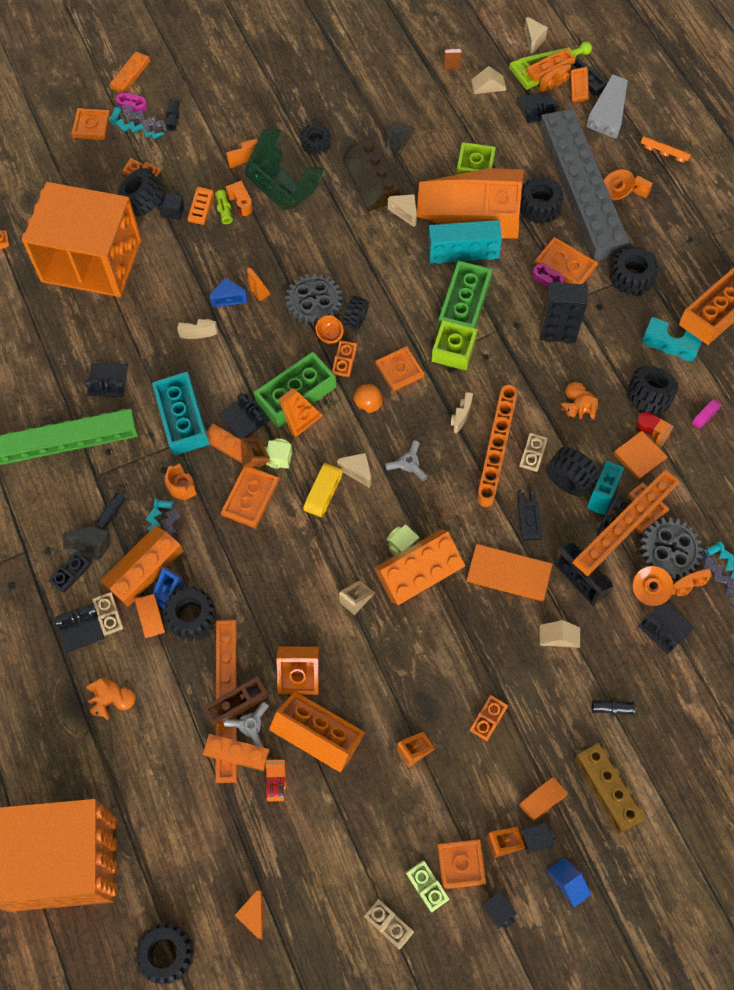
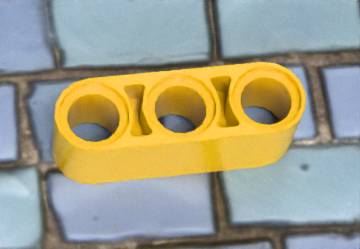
(323, 490)

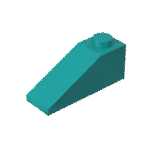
(605, 487)

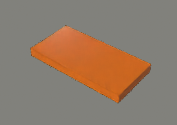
(509, 572)

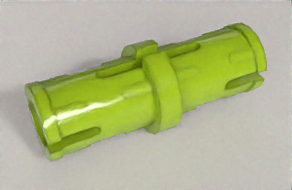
(223, 207)

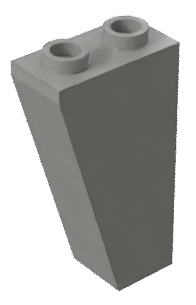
(608, 110)

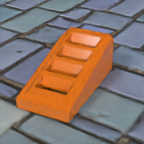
(201, 195)
(257, 286)

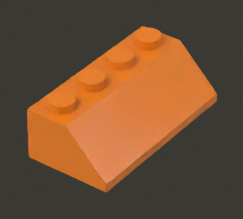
(142, 565)
(316, 731)

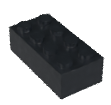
(563, 312)

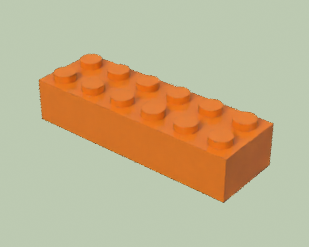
(711, 311)

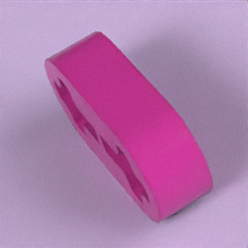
(137, 102)
(548, 276)
(705, 415)

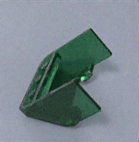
(276, 183)

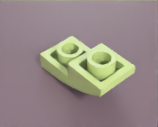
(427, 886)

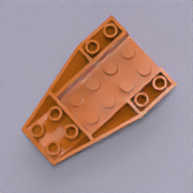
(474, 197)

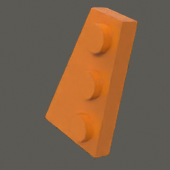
(298, 412)

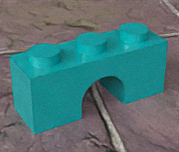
(658, 337)

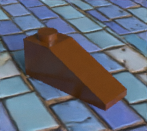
(236, 701)

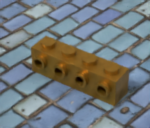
(609, 788)

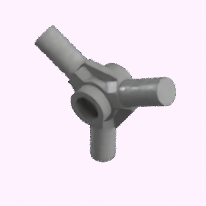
(409, 462)
(250, 724)

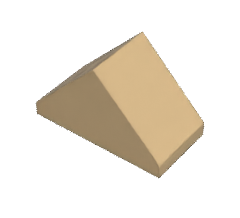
(534, 33)
(488, 81)
(404, 207)
(356, 467)
(355, 596)
(559, 634)

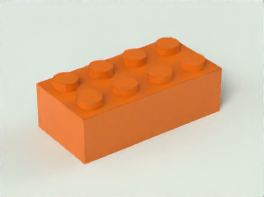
(419, 567)

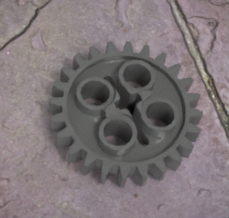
(313, 298)
(673, 533)

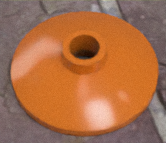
(619, 183)
(650, 596)

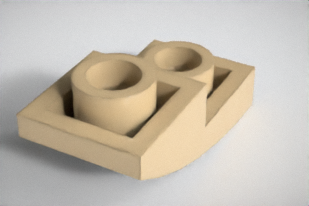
(203, 329)
(462, 413)
(533, 452)
(108, 613)
(389, 924)

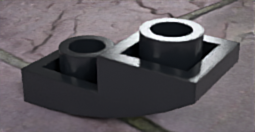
(68, 574)

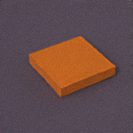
(91, 124)
(399, 368)
(640, 455)
(461, 864)

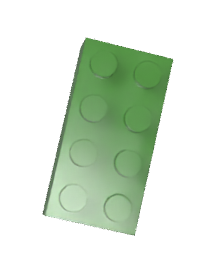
(466, 295)
(307, 377)

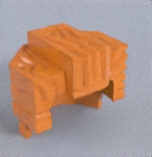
(179, 484)

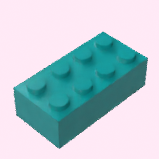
(464, 241)
(180, 413)

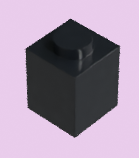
(171, 206)
(537, 838)
(499, 911)

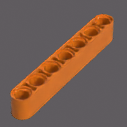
(494, 452)

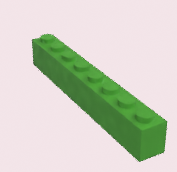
(67, 436)

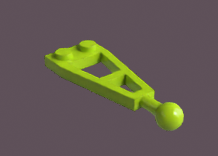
(519, 66)

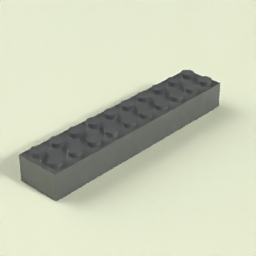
(583, 185)

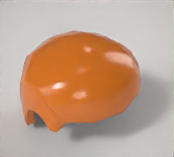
(329, 329)
(368, 398)

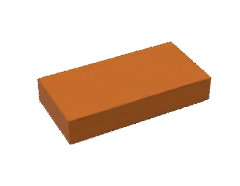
(580, 85)

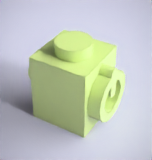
(279, 453)
(401, 539)

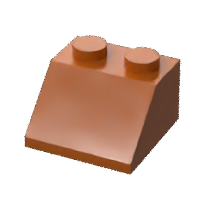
(298, 670)

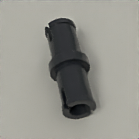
(172, 115)
(110, 511)
(613, 707)

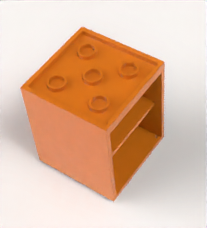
(82, 239)
(56, 855)

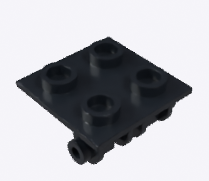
(536, 105)
(106, 380)
(244, 416)
(613, 512)
(79, 627)
(666, 627)

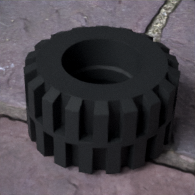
(541, 189)
(143, 190)
(638, 260)
(652, 389)
(572, 471)
(187, 598)
(145, 953)

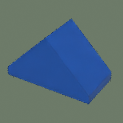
(227, 294)
(166, 584)
(569, 881)

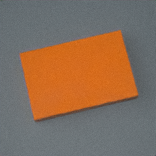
(567, 261)
(250, 496)

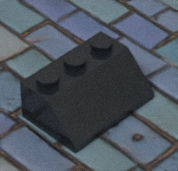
(592, 587)

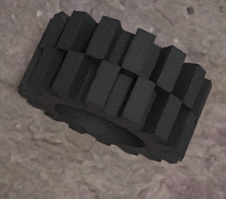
(318, 146)
(355, 312)

